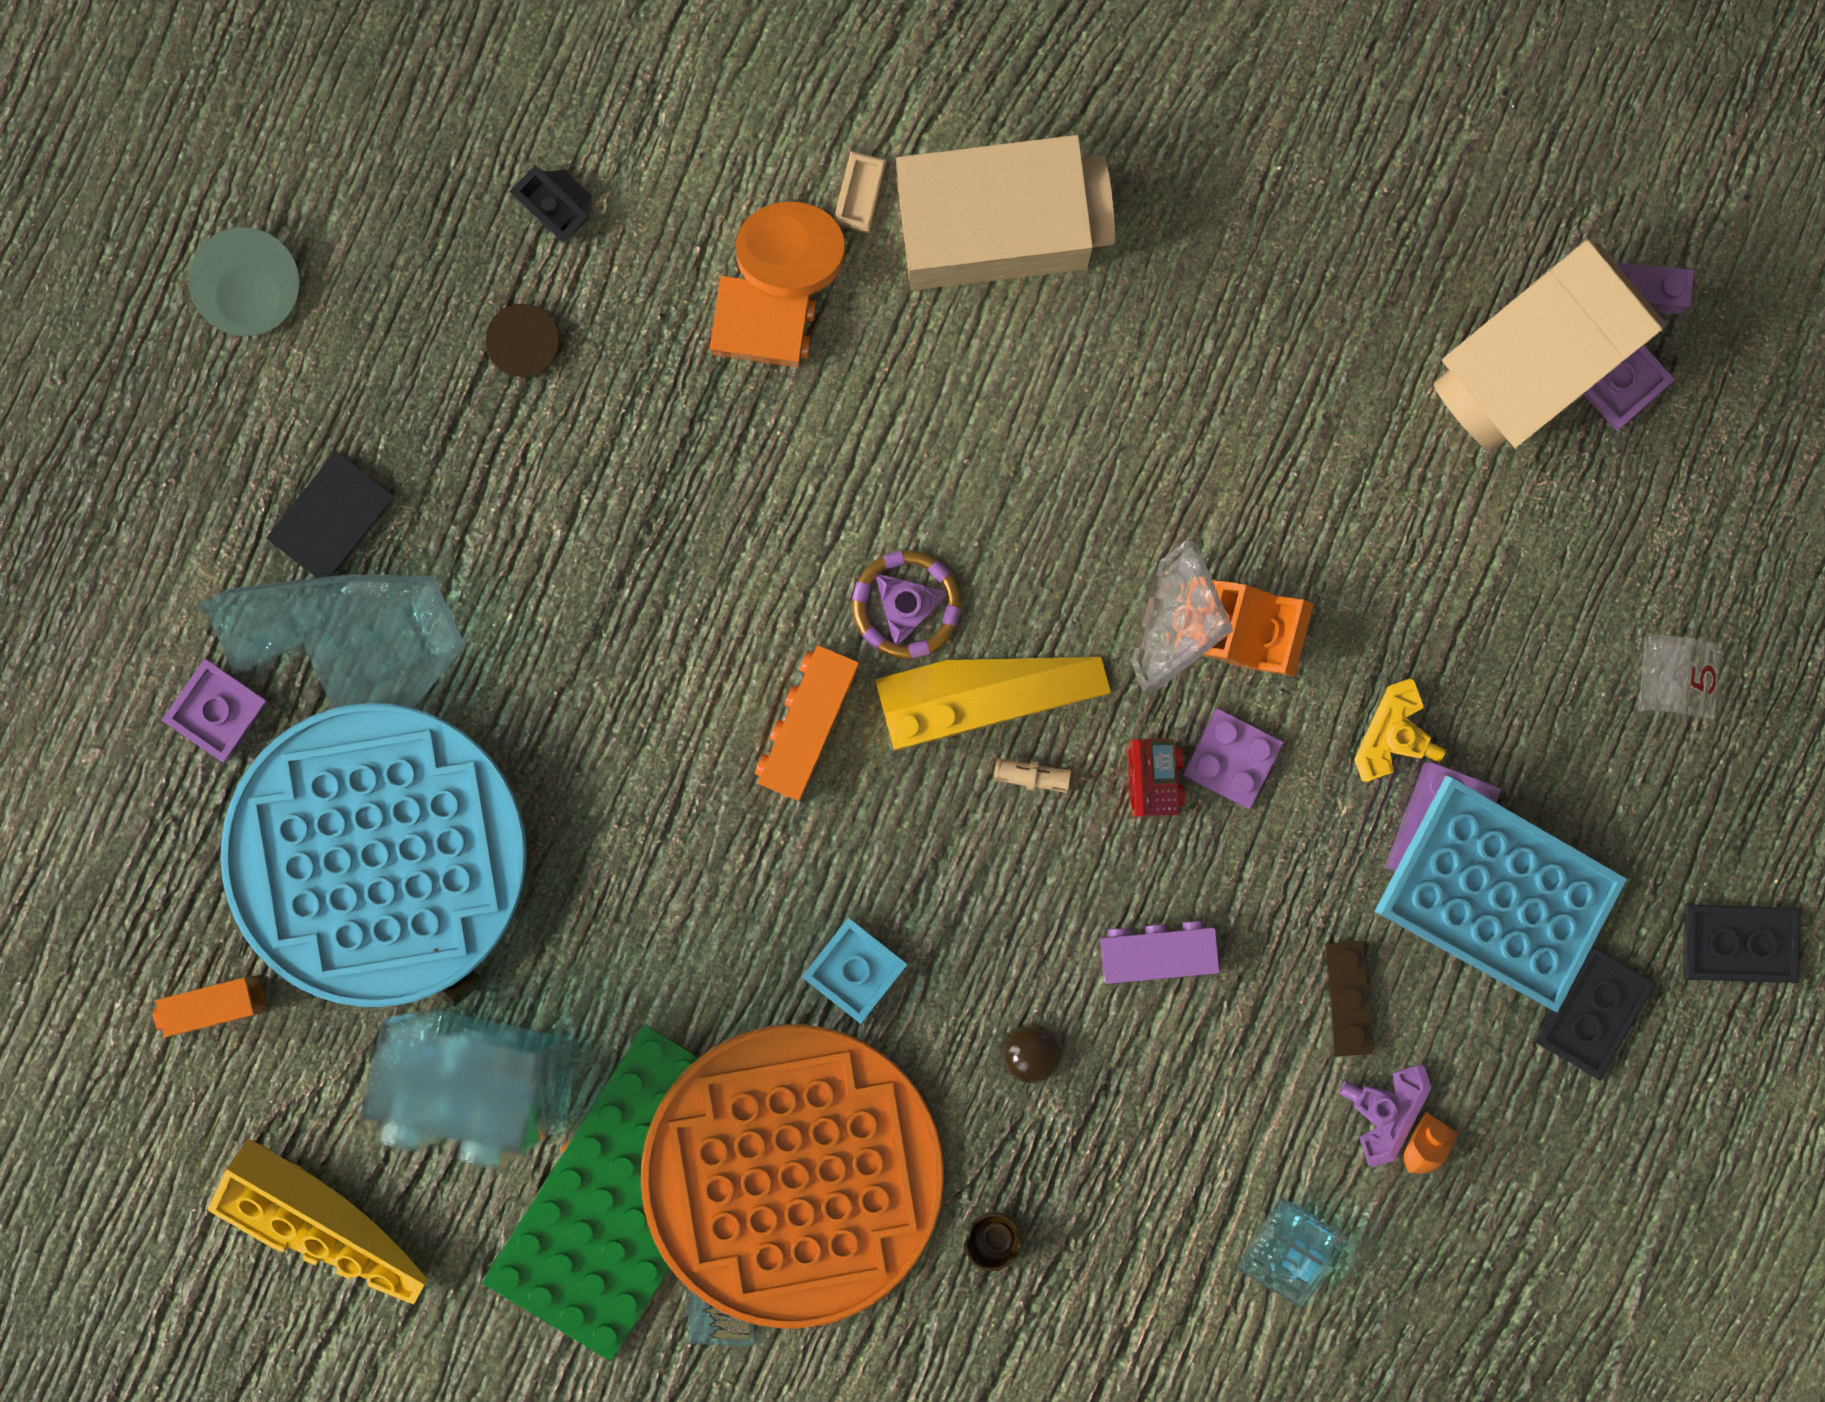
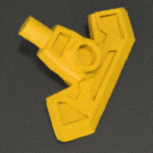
(1394, 733)

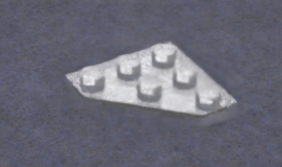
(1180, 620)

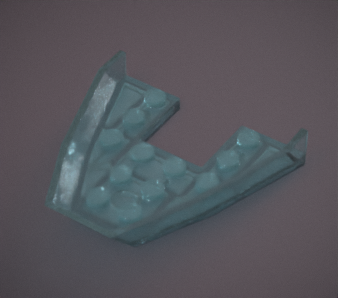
(363, 633)

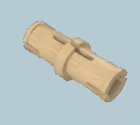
(1032, 775)

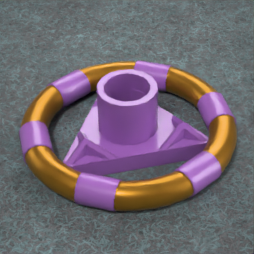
(906, 604)

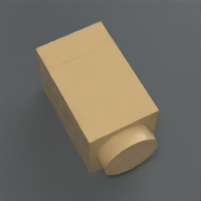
(1003, 211)
(1546, 348)

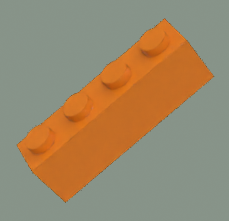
(808, 722)

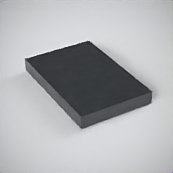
(330, 517)
(1741, 943)
(1595, 1013)

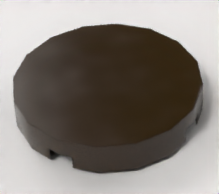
(522, 341)

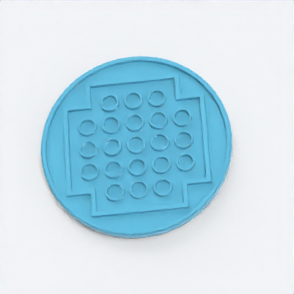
(370, 849)

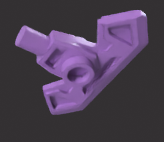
(1389, 1112)

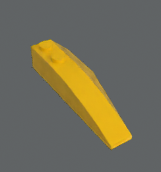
(979, 693)
(297, 1211)

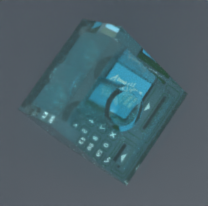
(1292, 1252)

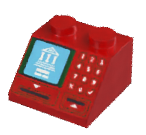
(1154, 777)

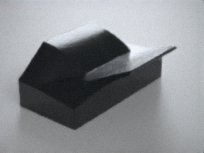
(554, 201)

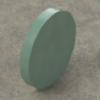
(243, 281)

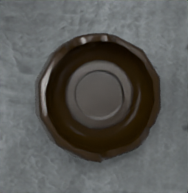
(1030, 1054)
(993, 1241)

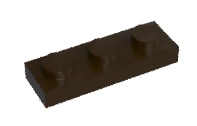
(1348, 998)

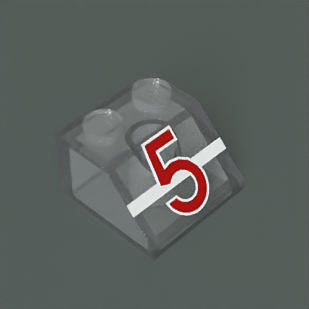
(1679, 677)

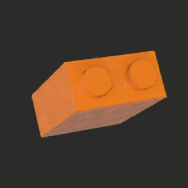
(760, 325)
(210, 1006)

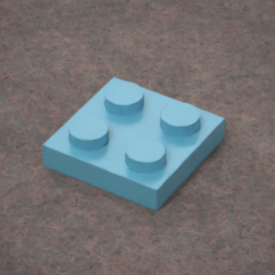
(854, 970)

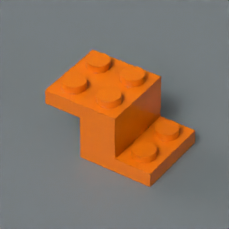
(1265, 631)

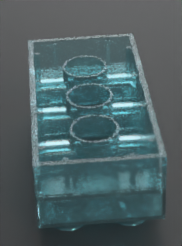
(467, 1082)

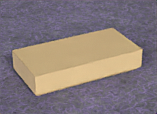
(860, 192)

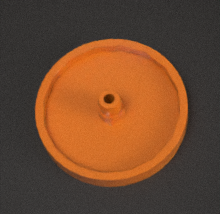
(790, 249)

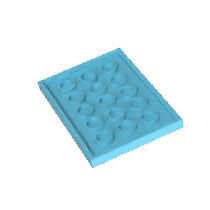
(1500, 894)

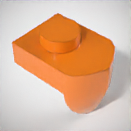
(1428, 1145)

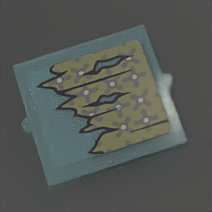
(714, 1327)

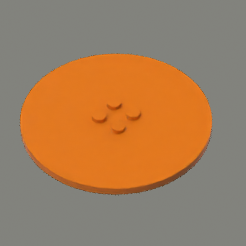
(792, 1176)

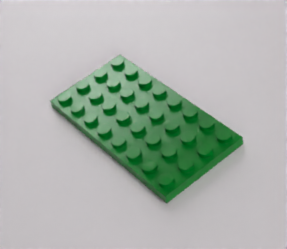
(585, 1241)

